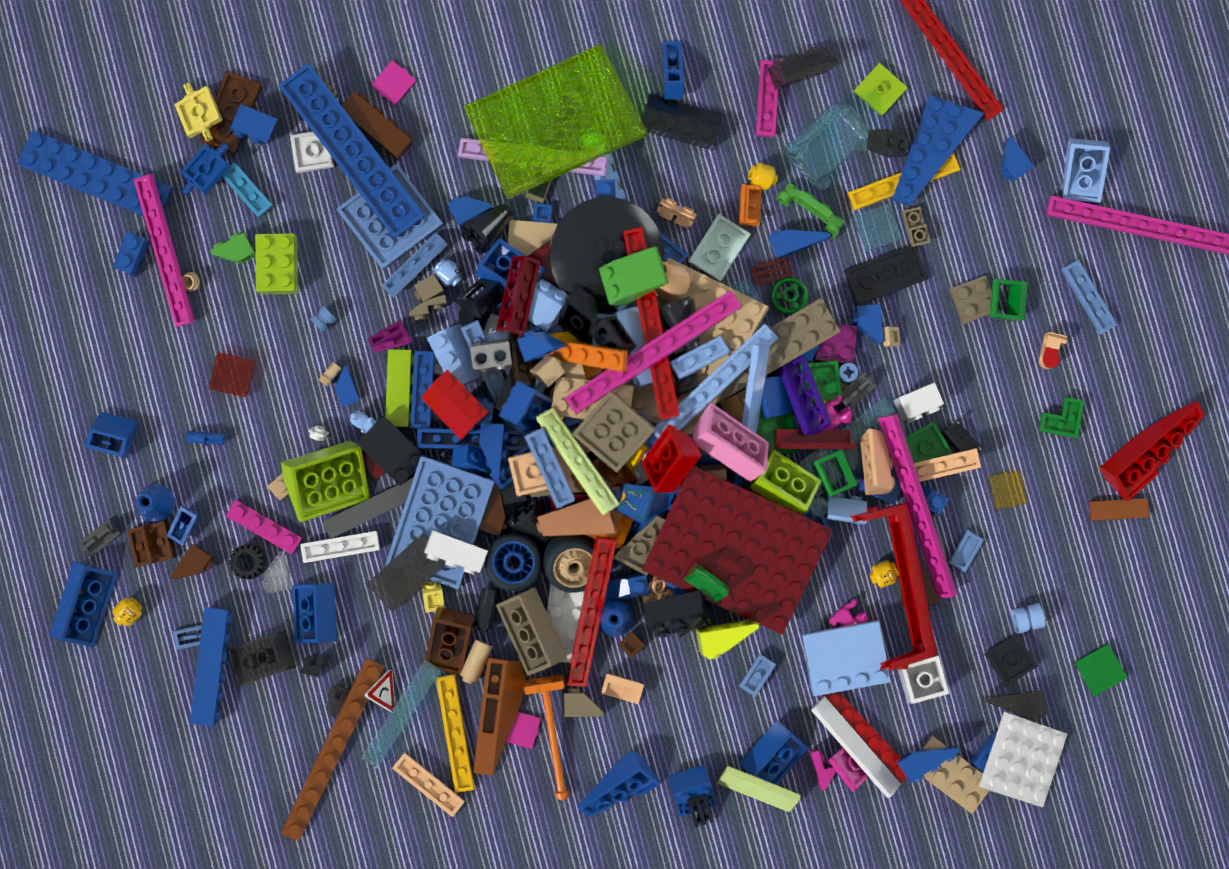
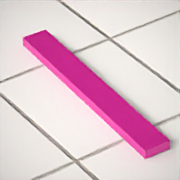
(164, 250)

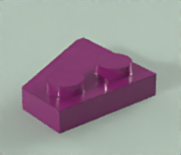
(390, 337)

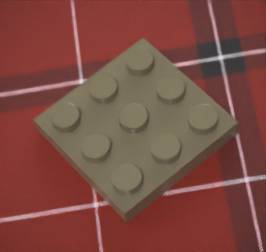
(613, 431)

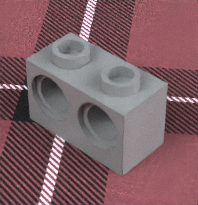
(490, 349)

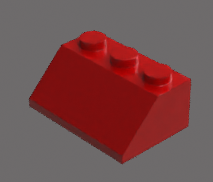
(454, 404)
(670, 459)

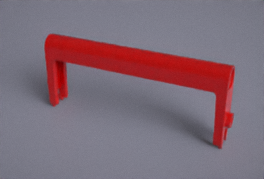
(911, 584)

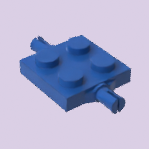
(205, 169)

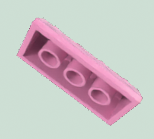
(731, 443)

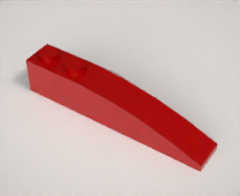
(1141, 457)

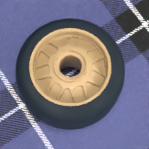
(560, 555)

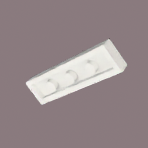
(340, 547)

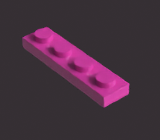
(766, 102)
(264, 527)

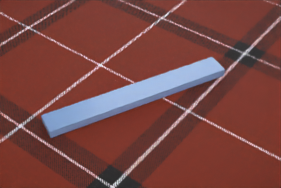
(716, 381)

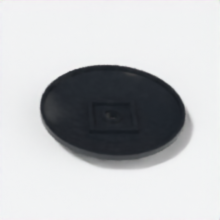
(584, 237)

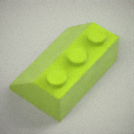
(786, 483)

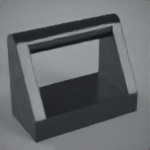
(484, 301)

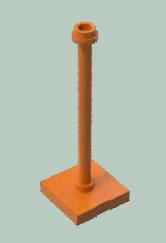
(544, 686)

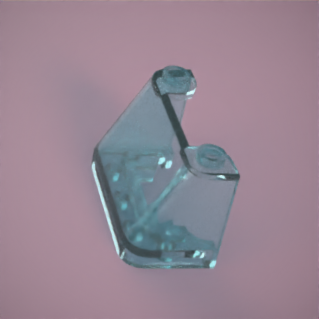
(827, 143)

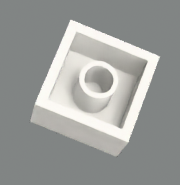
(917, 402)
(924, 680)

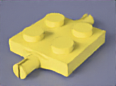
(198, 112)

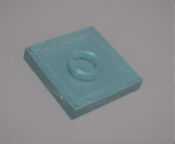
(877, 227)

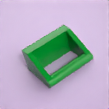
(1016, 300)
(845, 468)
(706, 583)

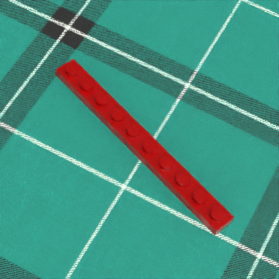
(652, 329)

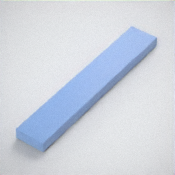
(755, 385)

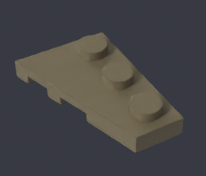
(638, 547)

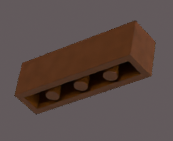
(377, 126)

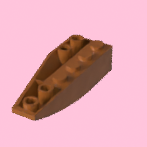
(499, 709)

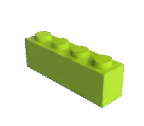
(399, 387)

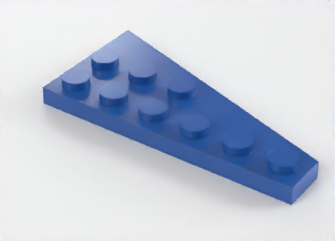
(937, 137)

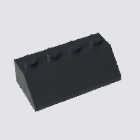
(681, 121)

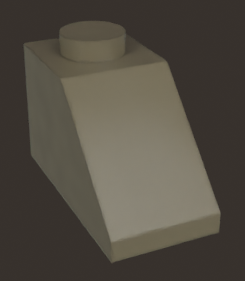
(580, 705)

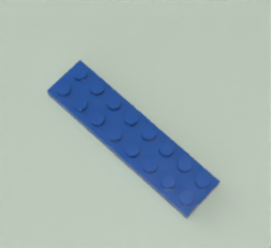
(86, 172)

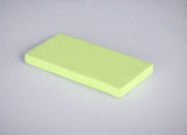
(758, 789)

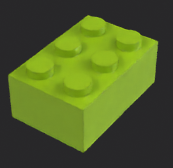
(276, 263)

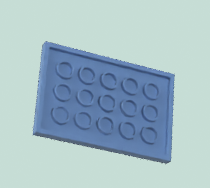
(442, 502)

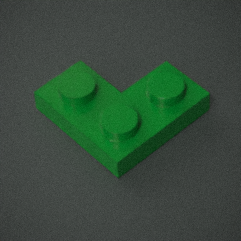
(1066, 424)

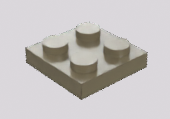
(972, 299)

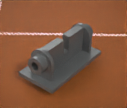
(857, 390)
(99, 538)

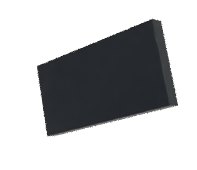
(885, 275)

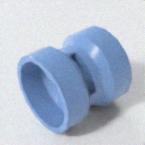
(324, 318)

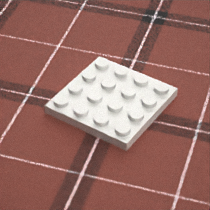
(1023, 759)

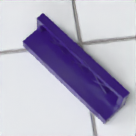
(802, 398)

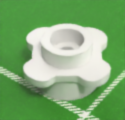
(318, 433)

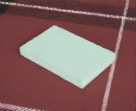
(719, 248)

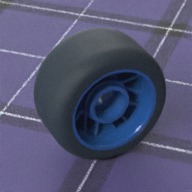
(498, 565)

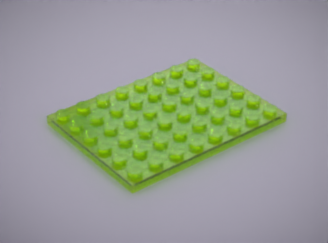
(554, 121)

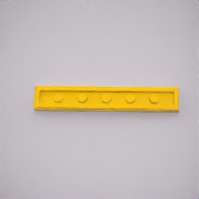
(886, 187)
(455, 733)

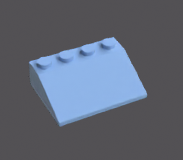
(845, 658)

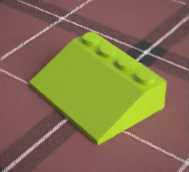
(326, 480)

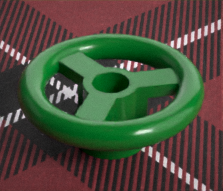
(796, 282)

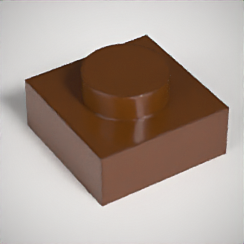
(631, 644)

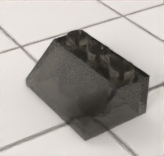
(801, 67)

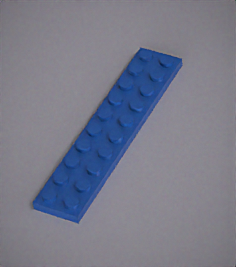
(351, 150)

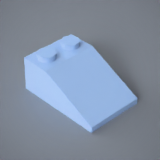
(1085, 170)

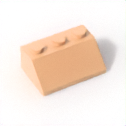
(876, 463)

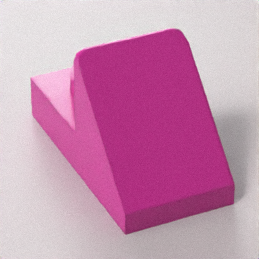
(823, 774)

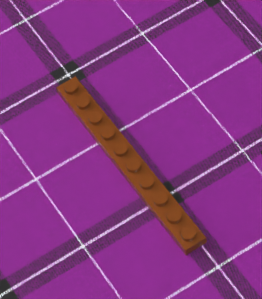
(331, 750)

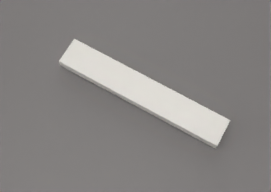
(856, 747)

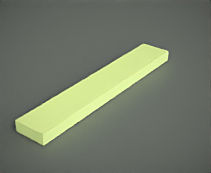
(577, 461)

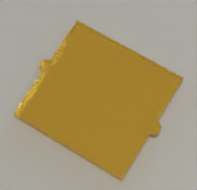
(1007, 489)

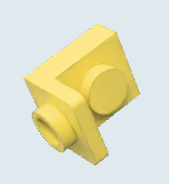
(432, 596)

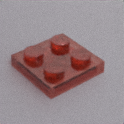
(232, 374)

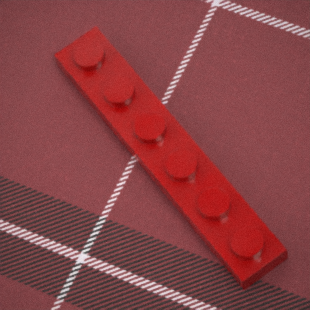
(867, 734)

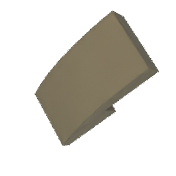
(915, 227)
(422, 310)

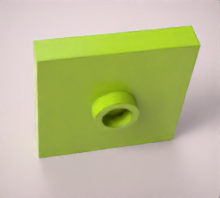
(880, 89)

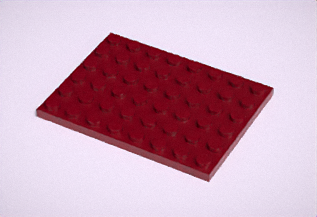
(743, 541)

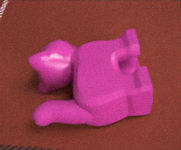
(844, 416)
(844, 617)

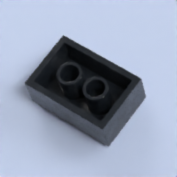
(678, 614)

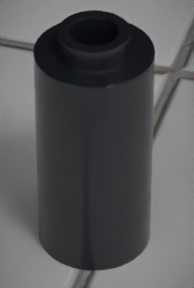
(486, 609)

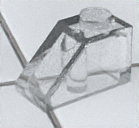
(277, 576)

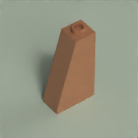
(577, 519)

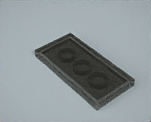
(405, 574)

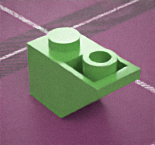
(235, 250)

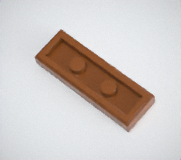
(1118, 509)

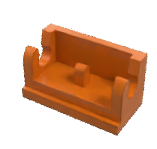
(750, 205)

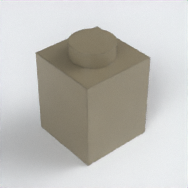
(428, 289)

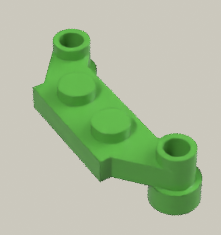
(818, 209)

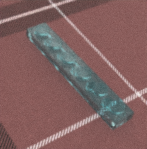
(401, 713)

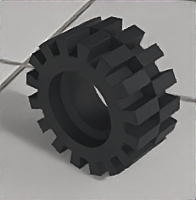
(235, 561)

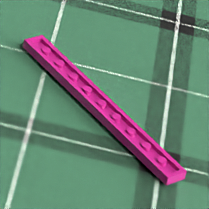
(1138, 225)
(654, 352)
(917, 505)

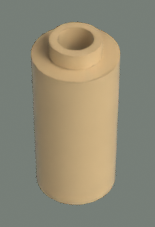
(475, 661)

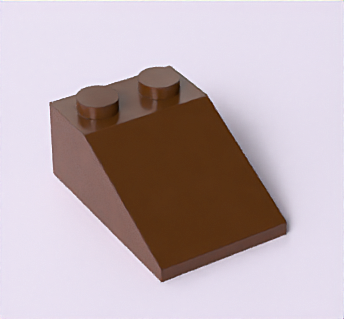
(449, 639)

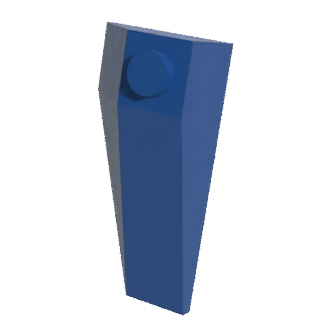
(625, 779)

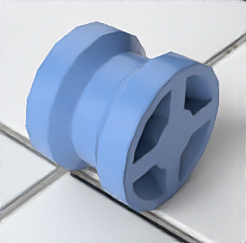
(845, 373)

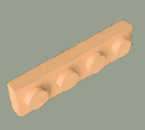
(947, 465)
(428, 784)

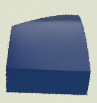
(345, 388)

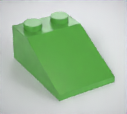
(633, 276)

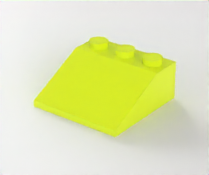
(722, 637)

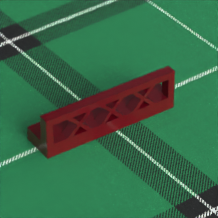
(520, 295)
(824, 440)

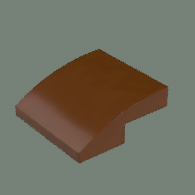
(150, 544)

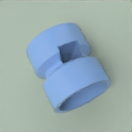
(1031, 617)

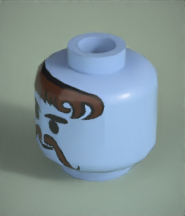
(448, 273)

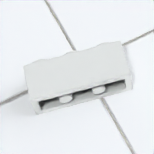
(455, 552)

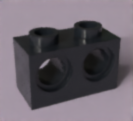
(612, 334)

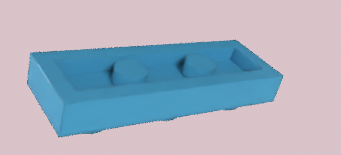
(247, 190)

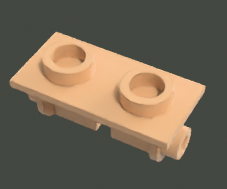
(683, 214)

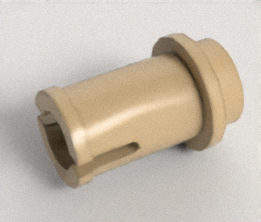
(329, 374)

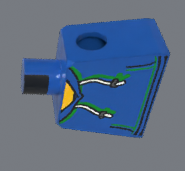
(634, 501)

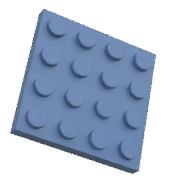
(376, 236)

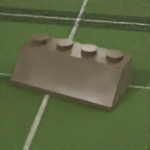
(531, 631)

